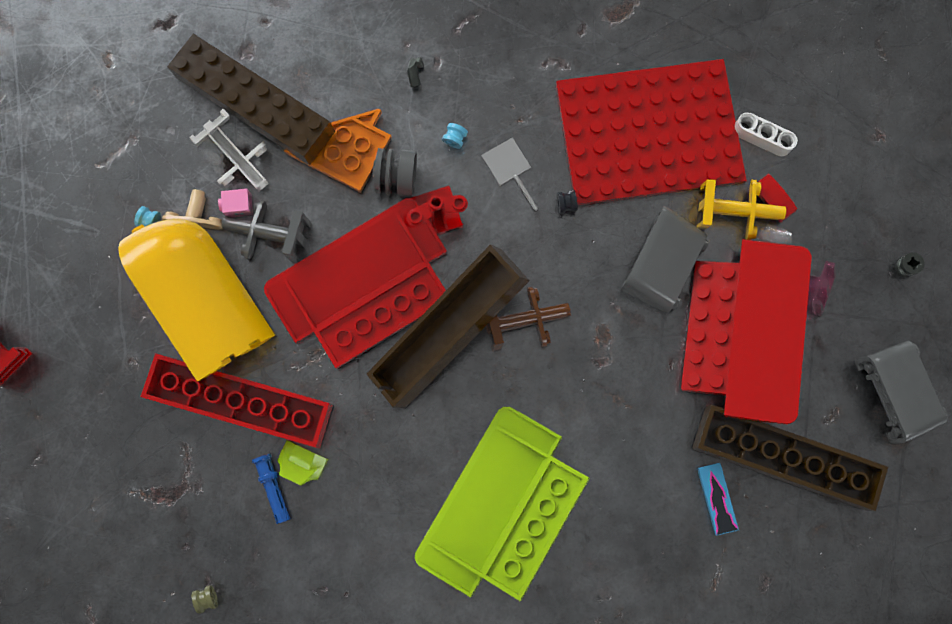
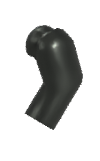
(412, 71)

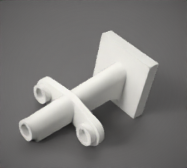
(241, 162)

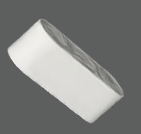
(775, 133)

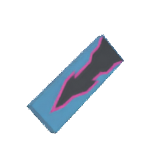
(717, 499)

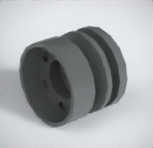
(395, 172)

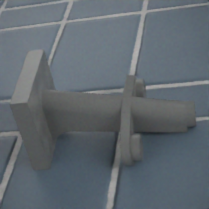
(291, 237)

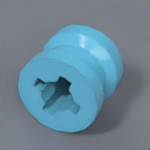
(454, 135)
(146, 217)

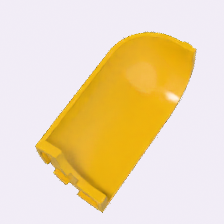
(193, 294)

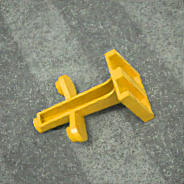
(737, 208)

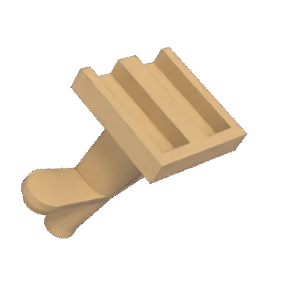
(195, 211)

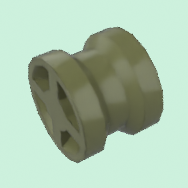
(204, 599)

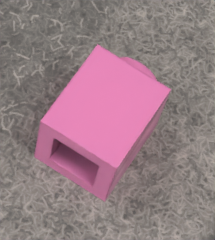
(236, 203)

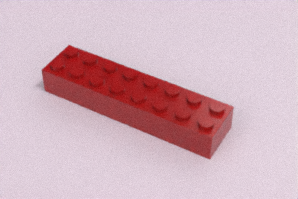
(238, 401)

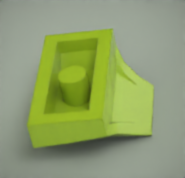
(300, 463)

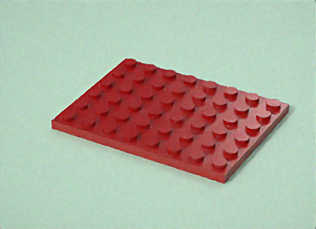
(650, 131)

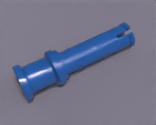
(268, 478)

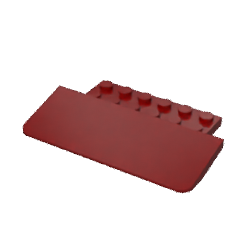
(361, 285)
(750, 331)

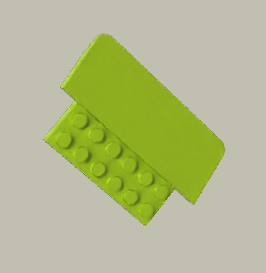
(503, 509)

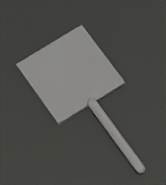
(506, 163)

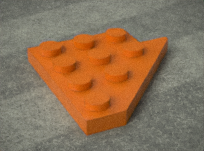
(351, 150)

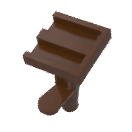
(527, 318)

